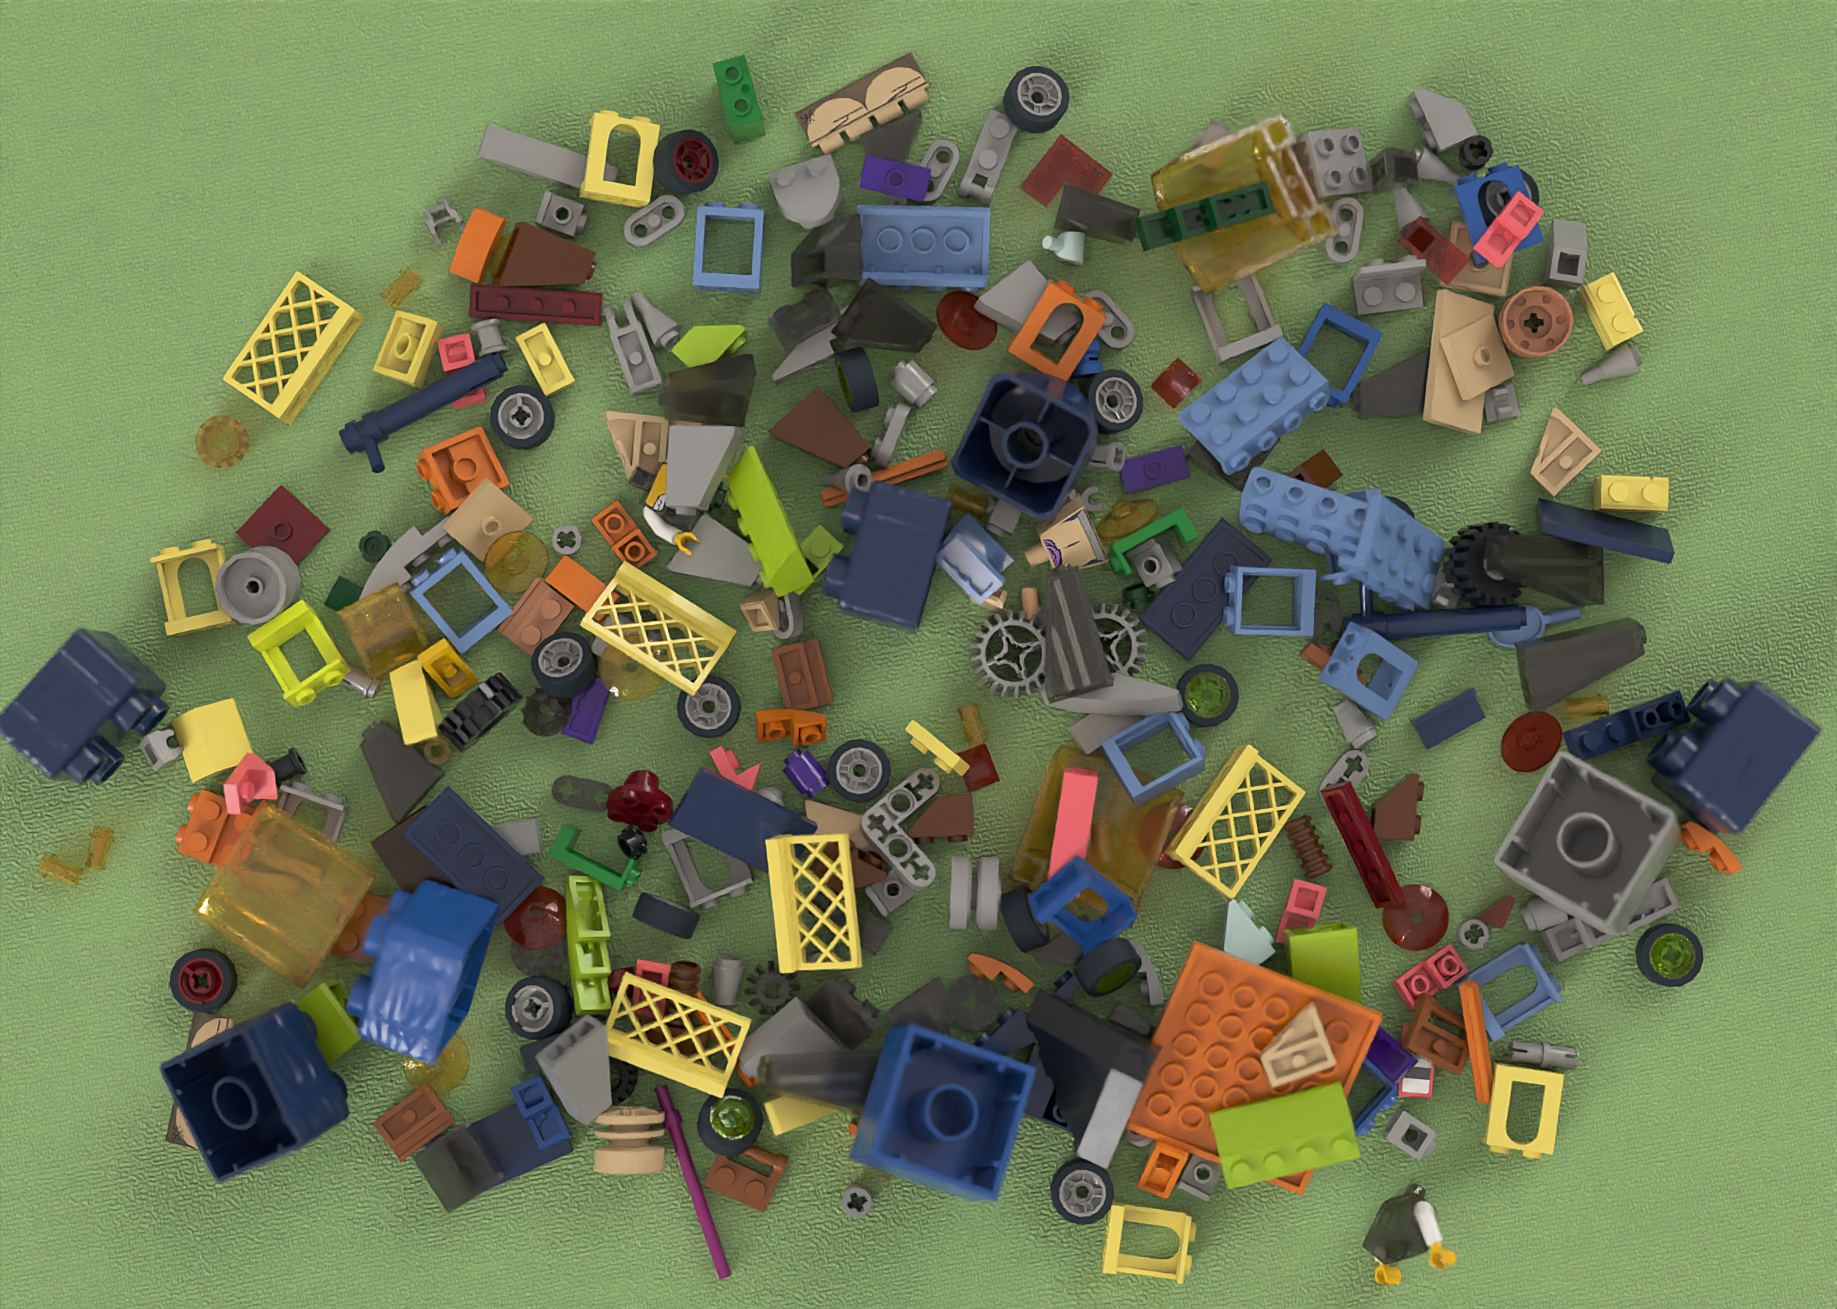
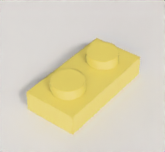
(545, 359)
(945, 757)

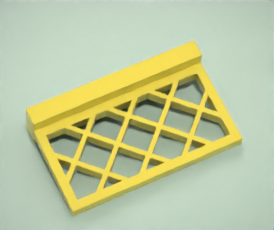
(311, 368)
(671, 611)
(1211, 806)
(789, 911)
(670, 1062)

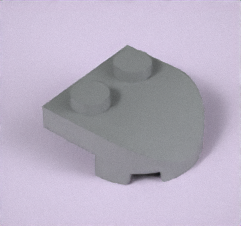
(808, 191)

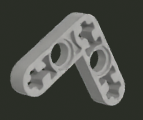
(891, 822)

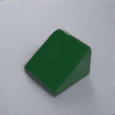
(343, 594)

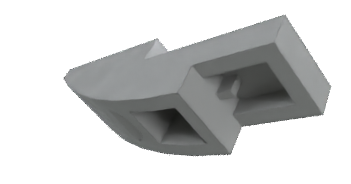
(407, 552)

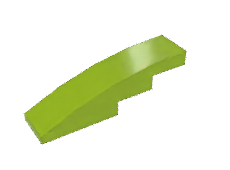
(587, 945)

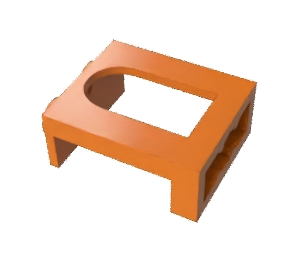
(1053, 296)

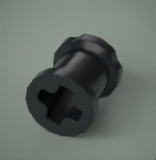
(1485, 153)
(287, 766)

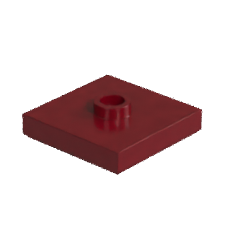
(285, 525)

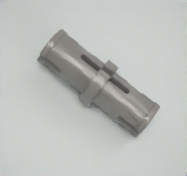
(1543, 1054)

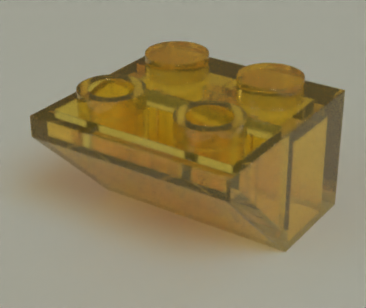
(384, 631)

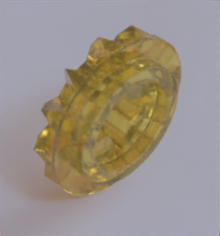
(208, 436)

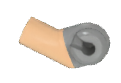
(1031, 606)

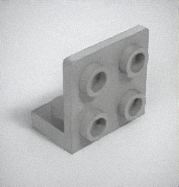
(1333, 162)
(1388, 287)

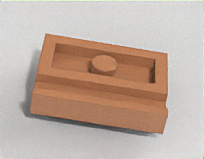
(536, 616)

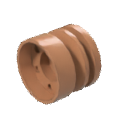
(1544, 306)

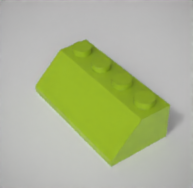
(768, 526)
(1284, 1135)

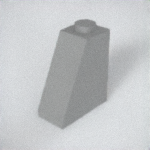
(1015, 298)
(697, 464)
(718, 557)
(788, 1031)
(580, 1069)

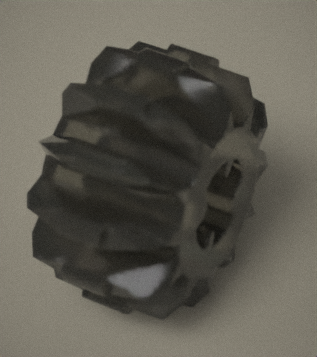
(761, 986)

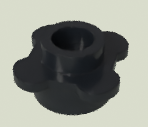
(632, 842)

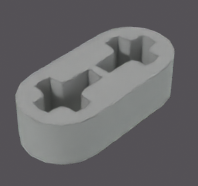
(1340, 766)

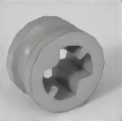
(567, 529)
(1480, 940)

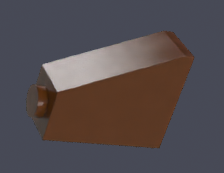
(542, 259)
(822, 432)

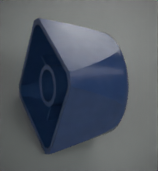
(1006, 463)

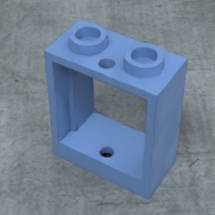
(729, 282)
(1302, 601)
(481, 625)
(1137, 733)

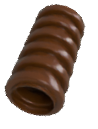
(1308, 847)
(684, 981)

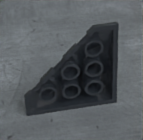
(1094, 1071)

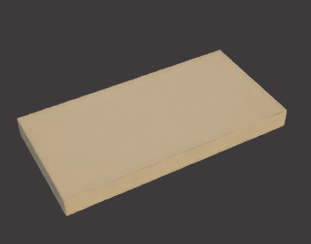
(1442, 398)

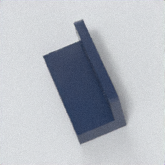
(1448, 718)

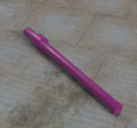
(672, 1123)

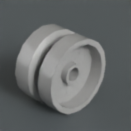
(258, 584)
(974, 893)

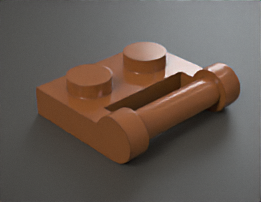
(1433, 1042)
(744, 1182)

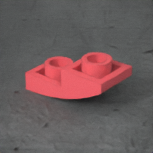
(1430, 975)

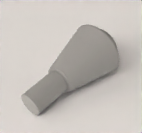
(1432, 168)
(1407, 210)
(660, 327)
(1619, 363)
(856, 477)

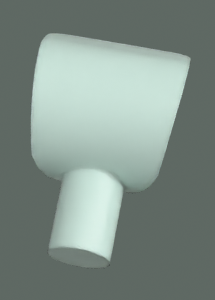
(1067, 246)

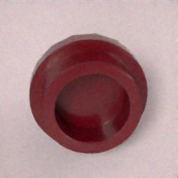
(615, 979)

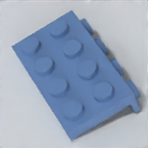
(925, 246)
(1256, 405)
(1302, 513)
(1396, 556)

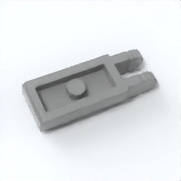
(633, 352)

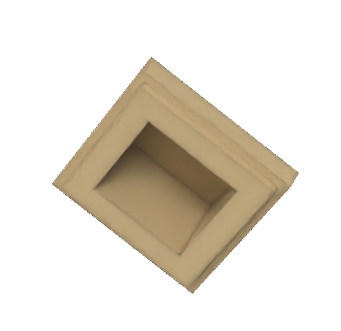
(995, 601)
(761, 610)

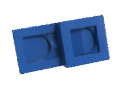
(541, 1112)

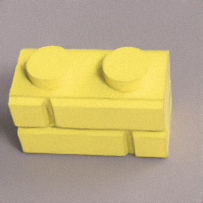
(1609, 311)
(1630, 494)

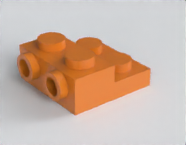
(459, 467)
(210, 828)

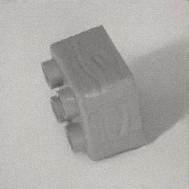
(1589, 844)

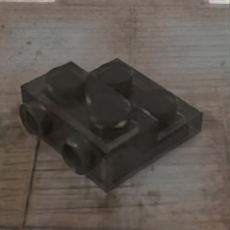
(805, 318)

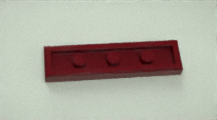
(536, 304)
(1363, 845)

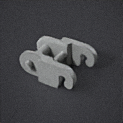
(433, 225)

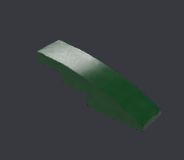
(1204, 216)

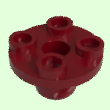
(640, 802)

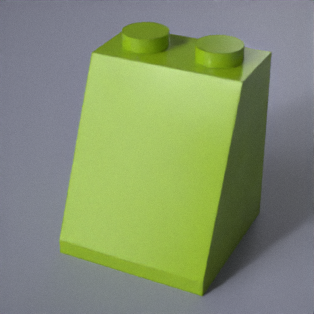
(1325, 958)
(335, 1027)

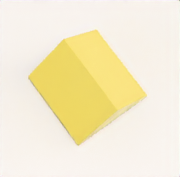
(409, 348)
(212, 739)

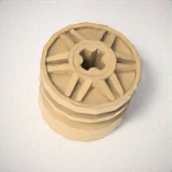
(629, 1141)

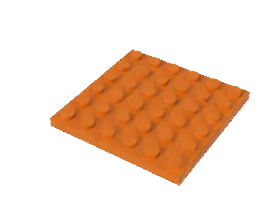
(1212, 1042)

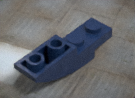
(1626, 726)
(1013, 1029)

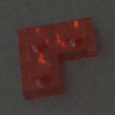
(1064, 164)

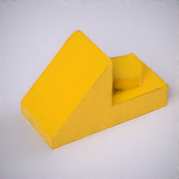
(448, 668)

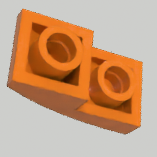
(476, 245)
(623, 535)
(578, 586)
(800, 725)
(1701, 840)
(985, 965)

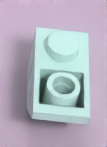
(1242, 937)

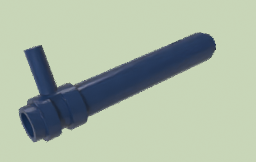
(377, 426)
(1436, 622)

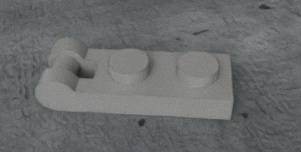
(989, 157)

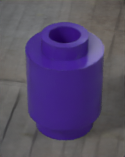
(805, 773)

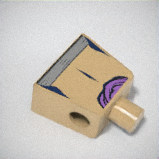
(1067, 539)

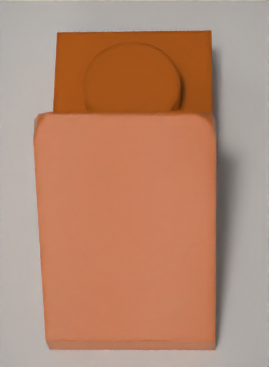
(1162, 1169)

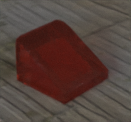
(1175, 383)
(981, 769)
(1497, 912)

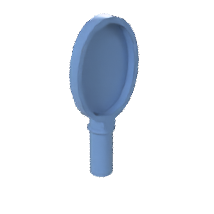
(1535, 625)

